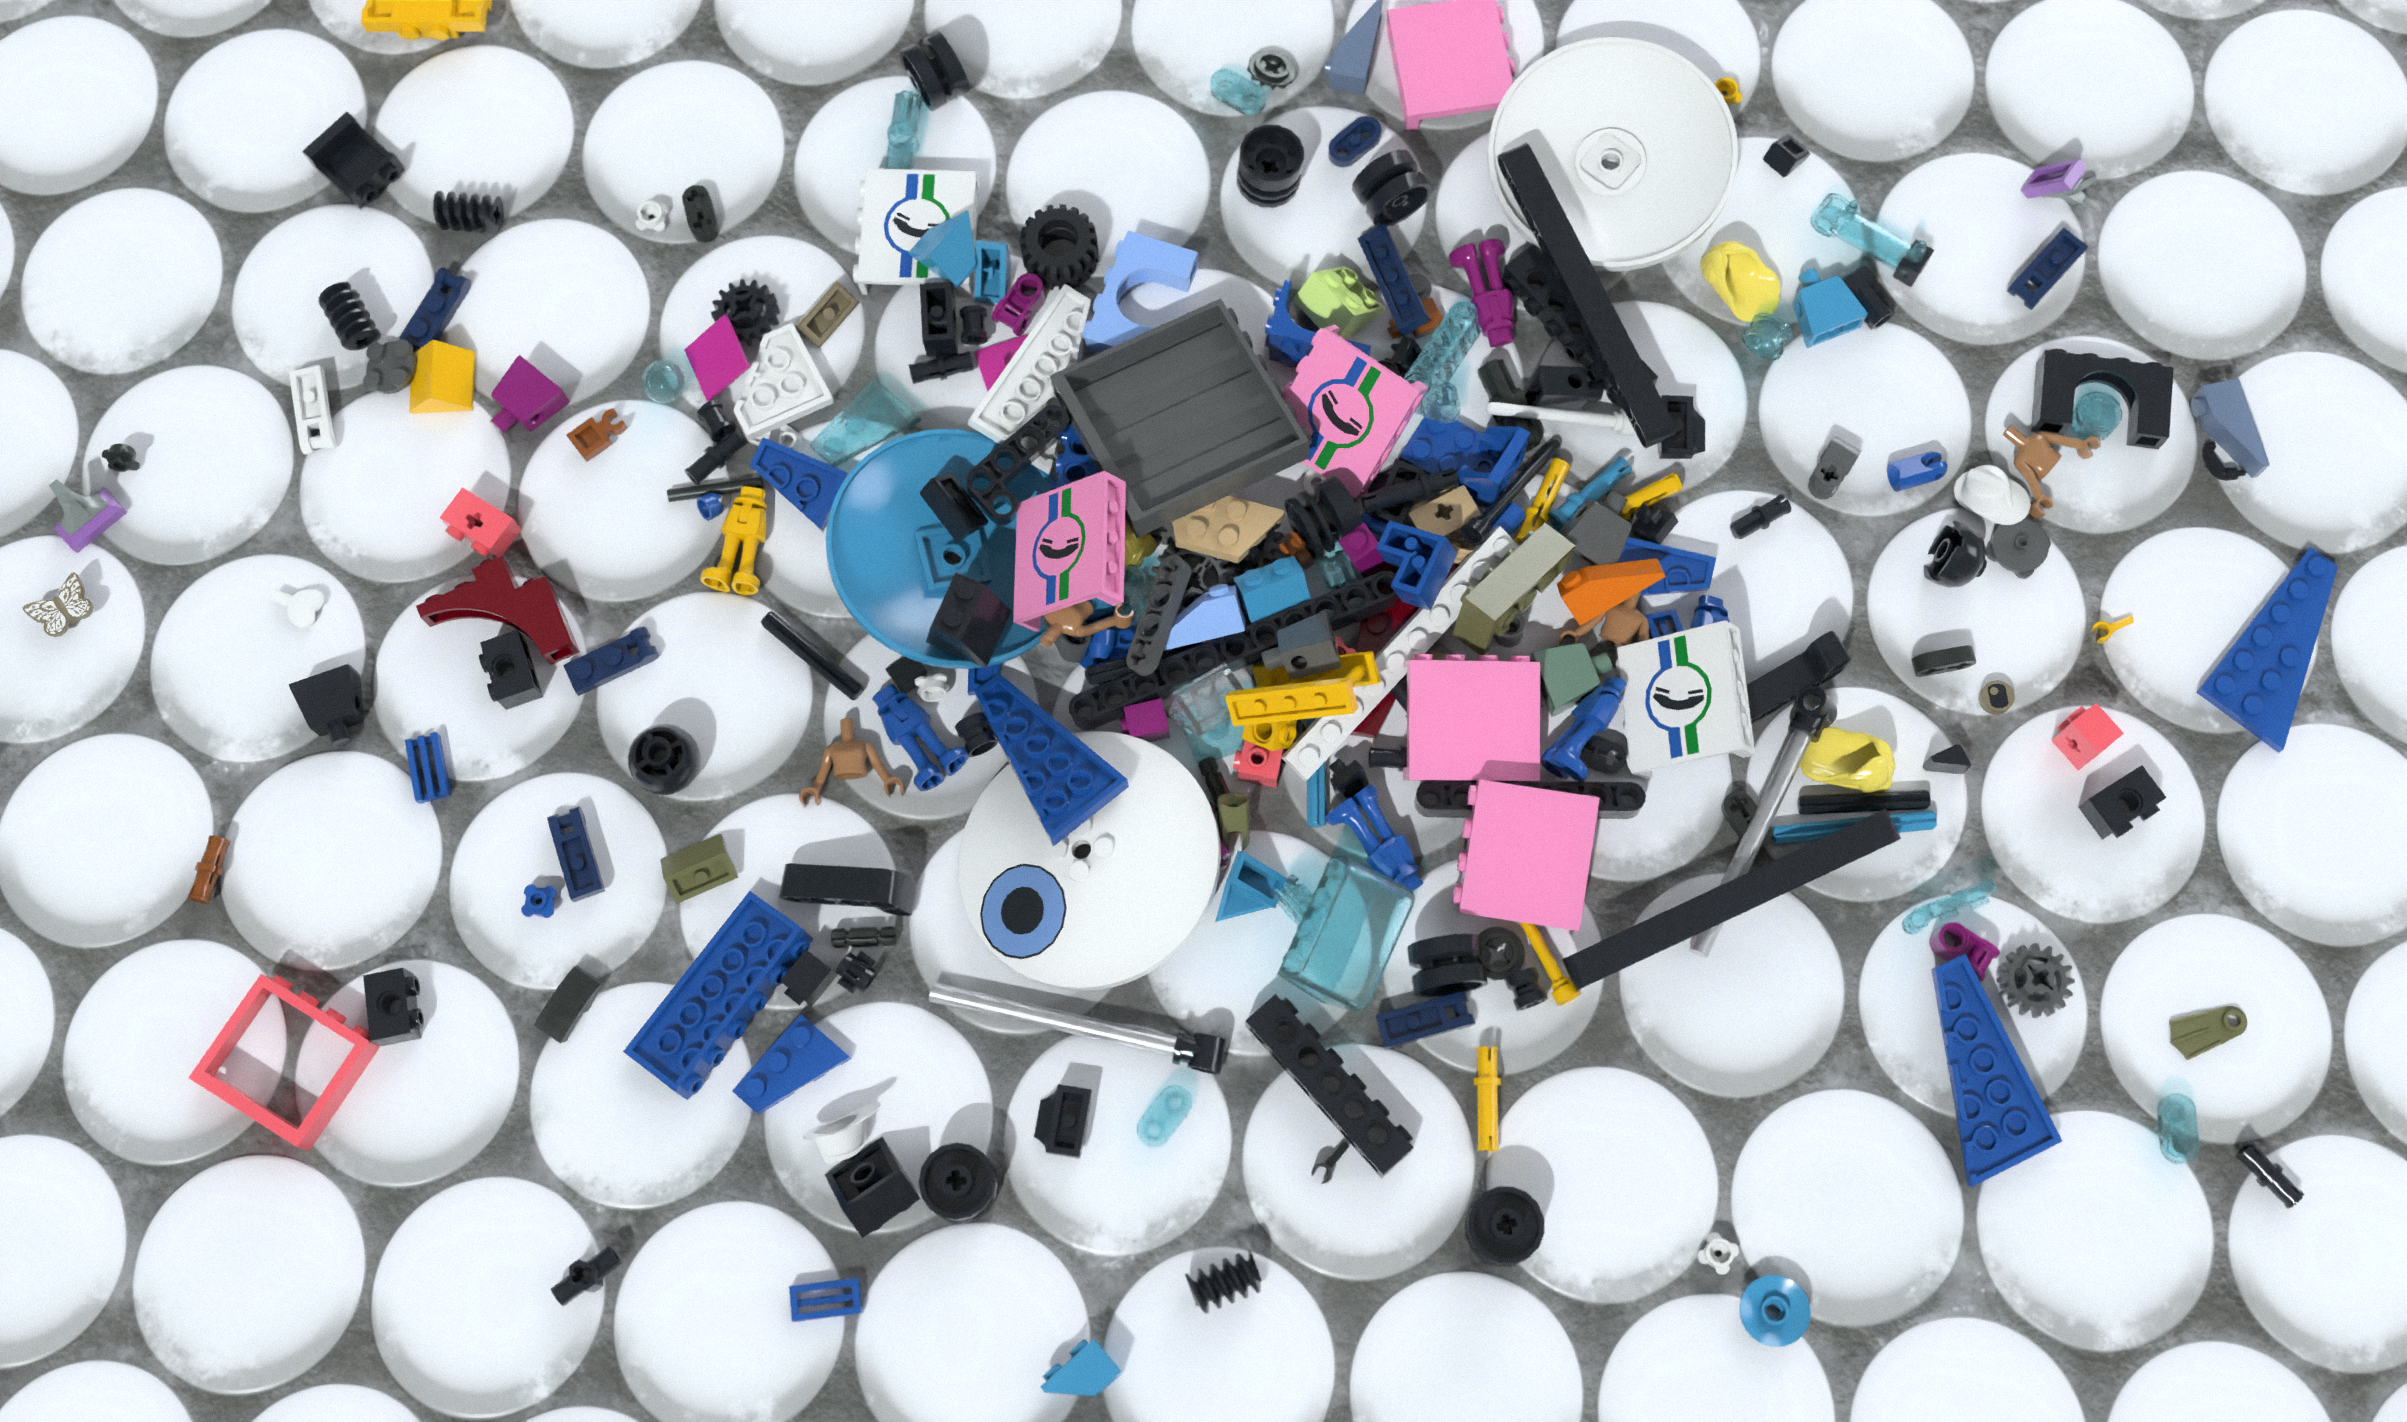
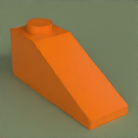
(1604, 586)

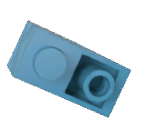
(1085, 1374)

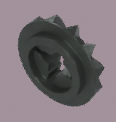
(1272, 62)
(1513, 952)

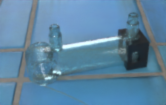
(1840, 219)

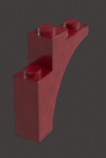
(497, 597)

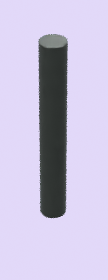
(718, 488)

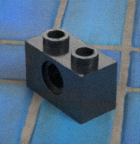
(938, 319)
(519, 686)
(2137, 790)
(380, 992)

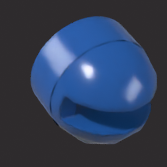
(709, 506)

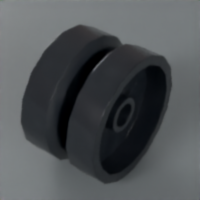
(934, 70)
(1391, 188)
(1446, 965)
(940, 1174)
(1521, 1215)

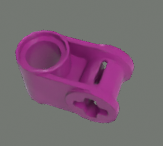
(1018, 309)
(1978, 950)

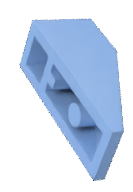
(1208, 617)

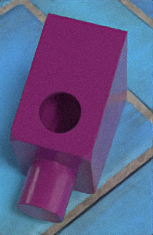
(526, 397)

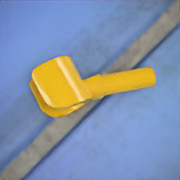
(2111, 628)

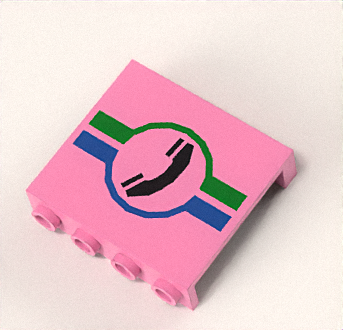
(1350, 409)
(1069, 548)

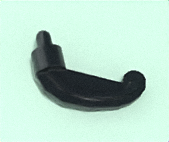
(2215, 466)

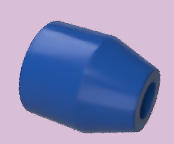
(1101, 645)

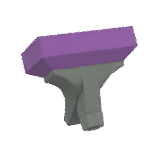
(2060, 181)
(85, 515)

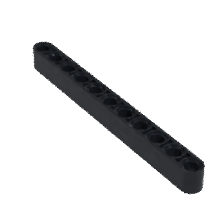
(1586, 296)
(1218, 650)
(1730, 899)

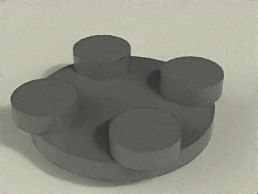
(390, 366)
(2019, 547)

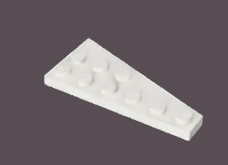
(1026, 382)

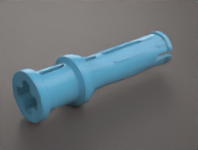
(1592, 491)

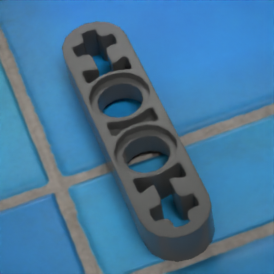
(1172, 580)

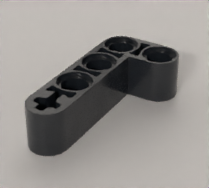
(1020, 456)
(1815, 666)
(849, 886)

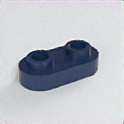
(1353, 143)

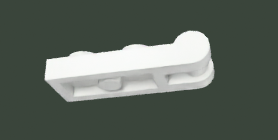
(312, 409)

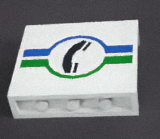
(898, 212)
(1685, 698)

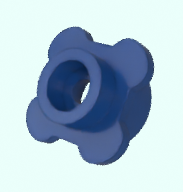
(545, 908)

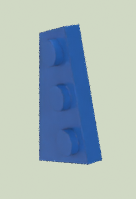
(1683, 569)
(791, 1062)

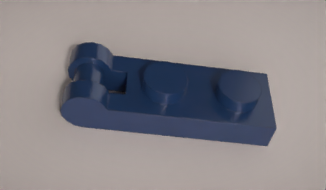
(2048, 268)
(436, 309)
(611, 661)
(576, 855)
(1424, 1020)

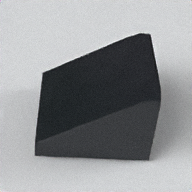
(1786, 155)
(905, 672)
(1950, 760)

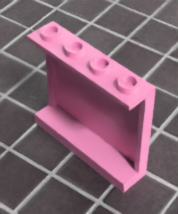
(1449, 58)
(1472, 719)
(1526, 854)

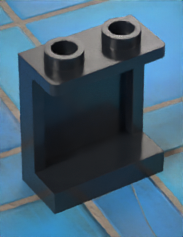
(353, 161)

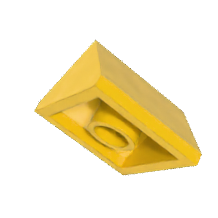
(442, 379)

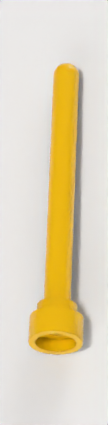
(1562, 986)

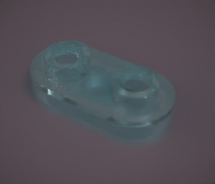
(1240, 92)
(1162, 1115)
(2180, 1129)

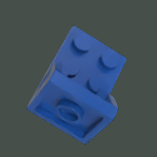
(1479, 460)

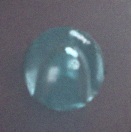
(663, 381)

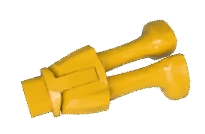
(742, 525)

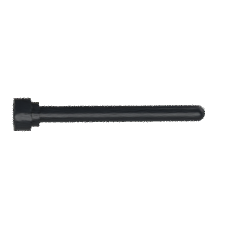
(1478, 527)

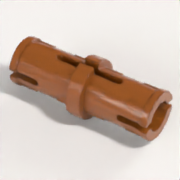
(209, 869)

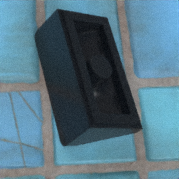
(953, 506)

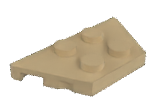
(1226, 528)

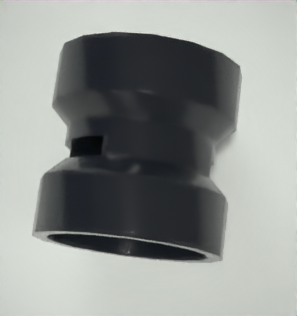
(976, 734)
(1526, 995)

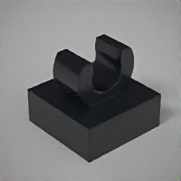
(1405, 354)
(1653, 523)
(1347, 779)

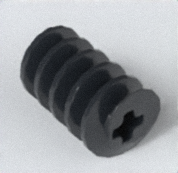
(468, 215)
(348, 316)
(1224, 1282)

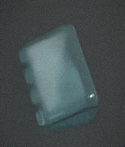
(1347, 934)

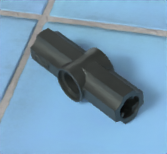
(1502, 389)

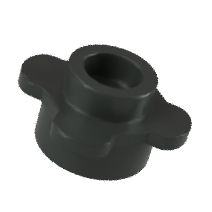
(121, 458)

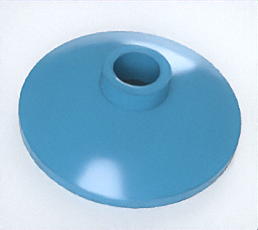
(1792, 1308)

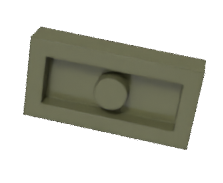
(698, 868)

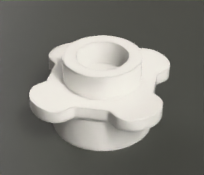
(648, 209)
(932, 686)
(1727, 1249)

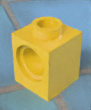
(1271, 735)

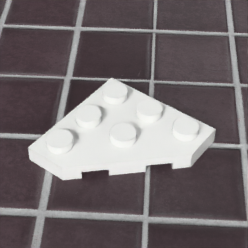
(780, 385)

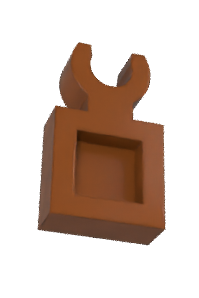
(592, 437)

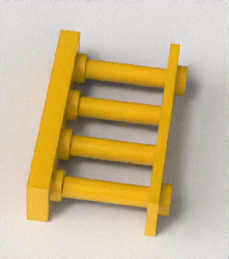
(1312, 696)

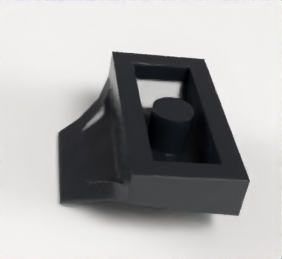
(1688, 426)
(1398, 473)
(1064, 1121)

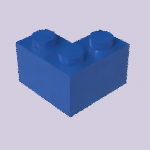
(1421, 559)

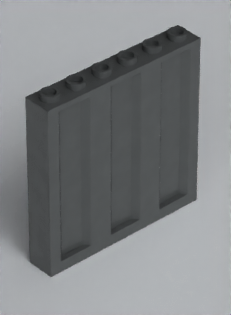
(1181, 416)

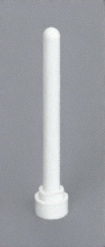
(1617, 421)

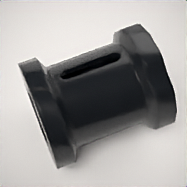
(973, 325)
(715, 420)

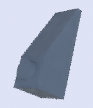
(1354, 53)
(2229, 422)

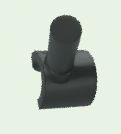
(1331, 1161)

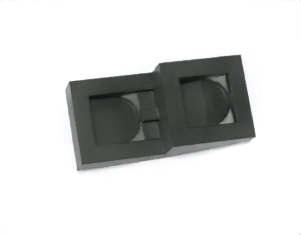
(568, 1003)

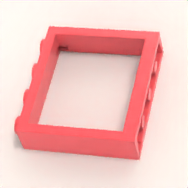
(333, 1095)

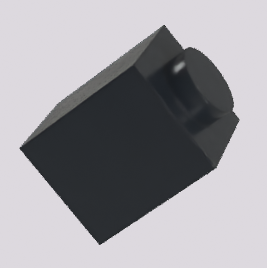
(807, 979)

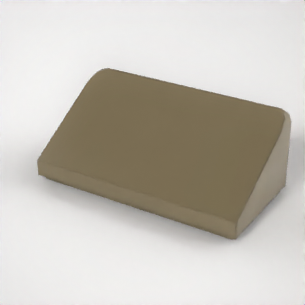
(826, 314)

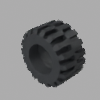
(1058, 225)

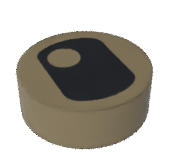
(1996, 697)

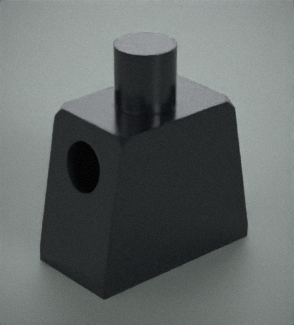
(1561, 388)
(331, 702)

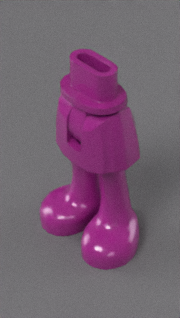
(1493, 307)

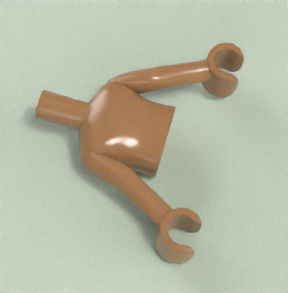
(2037, 458)
(1071, 621)
(1619, 625)
(849, 763)

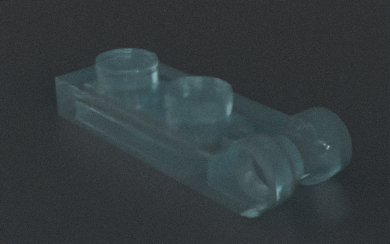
(1948, 906)

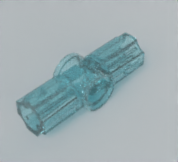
(904, 122)

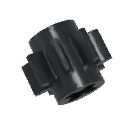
(856, 972)

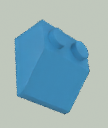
(1272, 589)

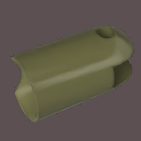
(1234, 816)

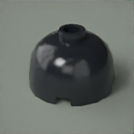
(1957, 556)

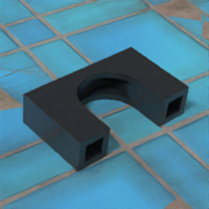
(2142, 386)

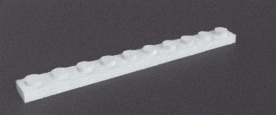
(1412, 638)

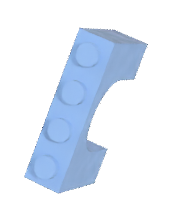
(1137, 261)

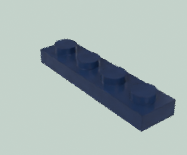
(1393, 279)

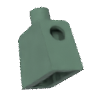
(1569, 674)

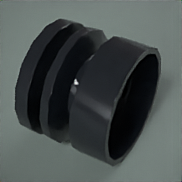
(1270, 165)
(1321, 519)

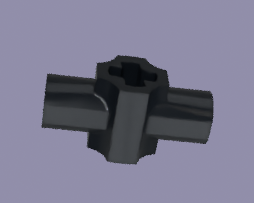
(572, 1286)

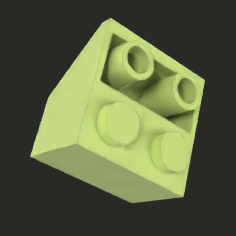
(1339, 300)

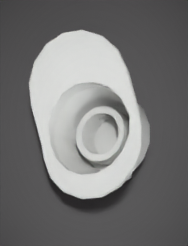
(1992, 495)
(844, 1136)

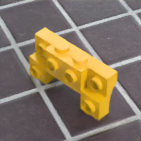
(426, 17)

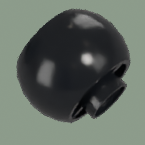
(642, 761)

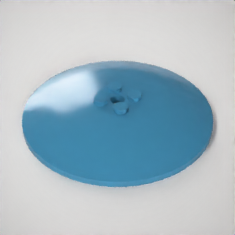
(891, 546)

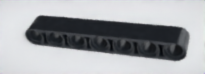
(1609, 791)

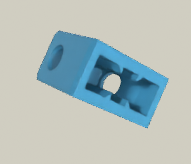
(1826, 308)

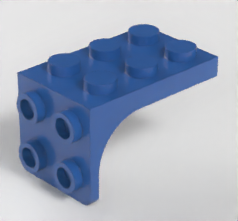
(1286, 339)

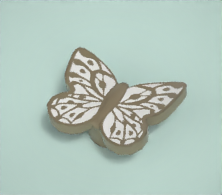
(64, 609)

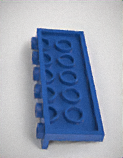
(718, 995)

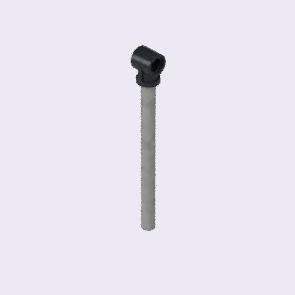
(1805, 728)
(1201, 1052)

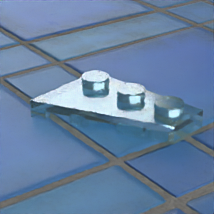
(863, 424)

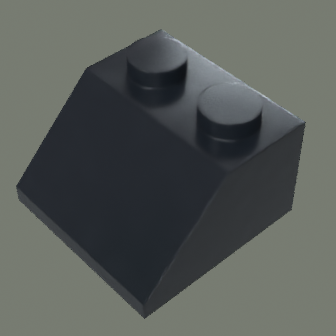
(969, 621)
(872, 1187)

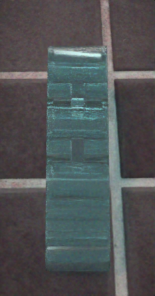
(1440, 361)

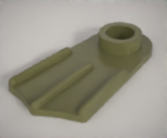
(2205, 1030)

